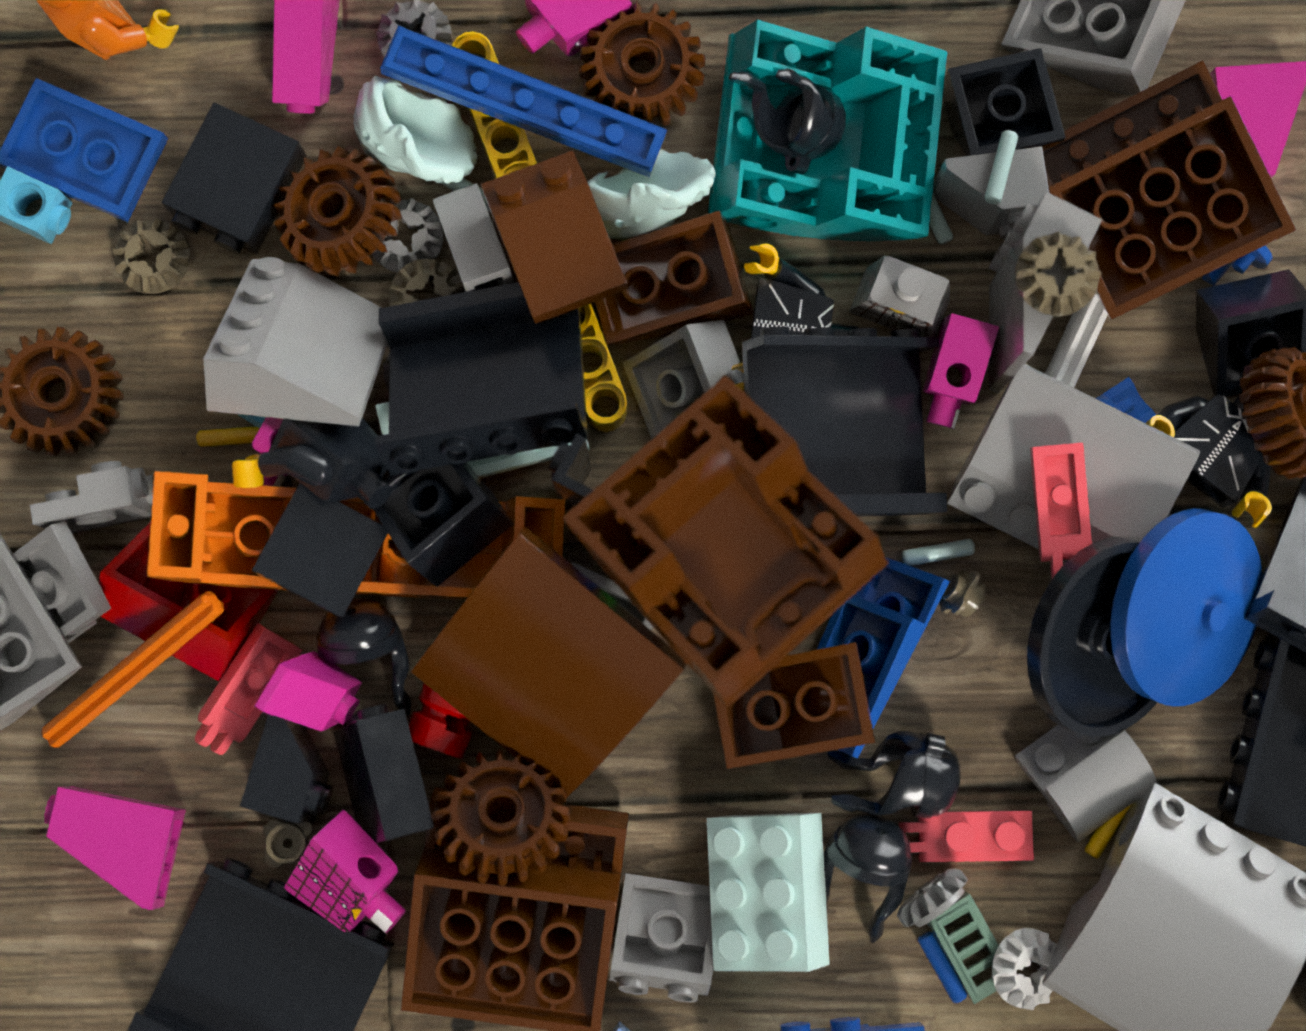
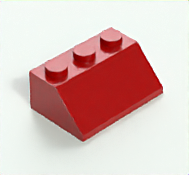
(148, 603)

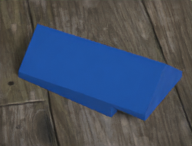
(887, 625)

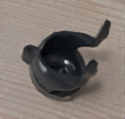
(802, 125)
(364, 635)
(925, 779)
(873, 853)

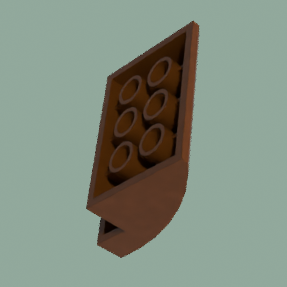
(1171, 186)
(548, 663)
(523, 949)

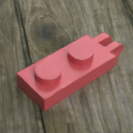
(1060, 502)
(231, 706)
(973, 836)

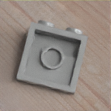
(105, 498)
(63, 580)
(663, 938)

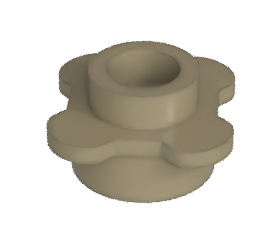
(963, 594)
(276, 835)

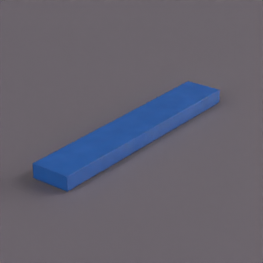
(523, 101)

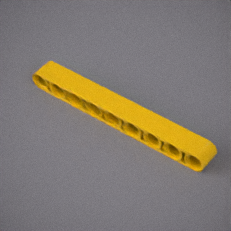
(491, 130)

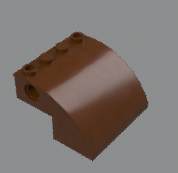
(726, 540)

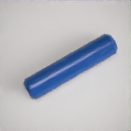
(942, 967)

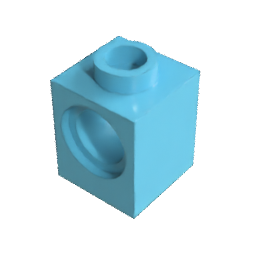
(18, 191)

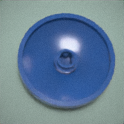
(1184, 607)

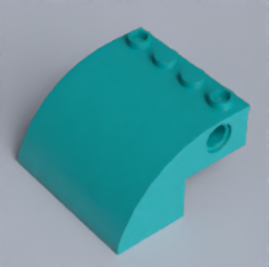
(881, 170)

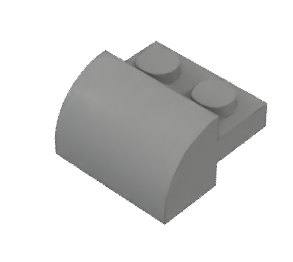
(1086, 776)

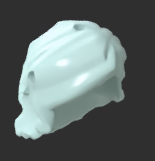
(413, 132)
(642, 204)

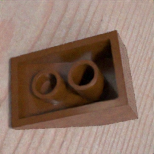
(554, 237)
(675, 280)
(799, 709)

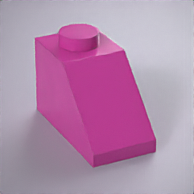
(310, 692)

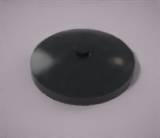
(1071, 645)

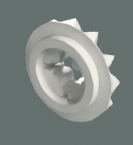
(1014, 954)

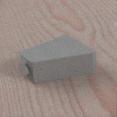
(472, 239)

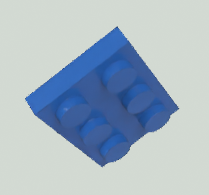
(82, 149)

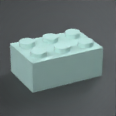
(768, 892)

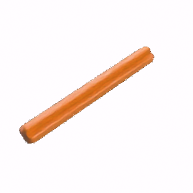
(133, 669)

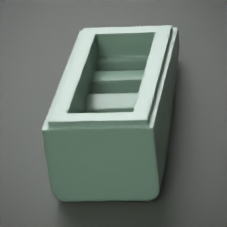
(962, 906)

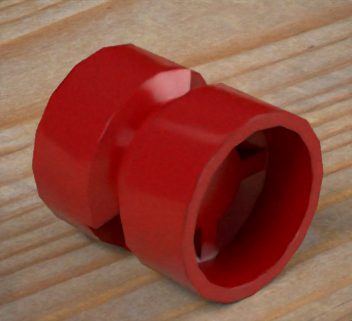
(439, 725)

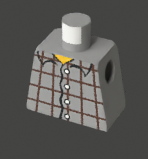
(902, 296)

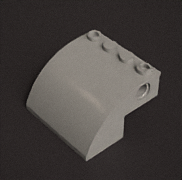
(1183, 927)

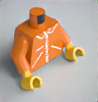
(106, 26)

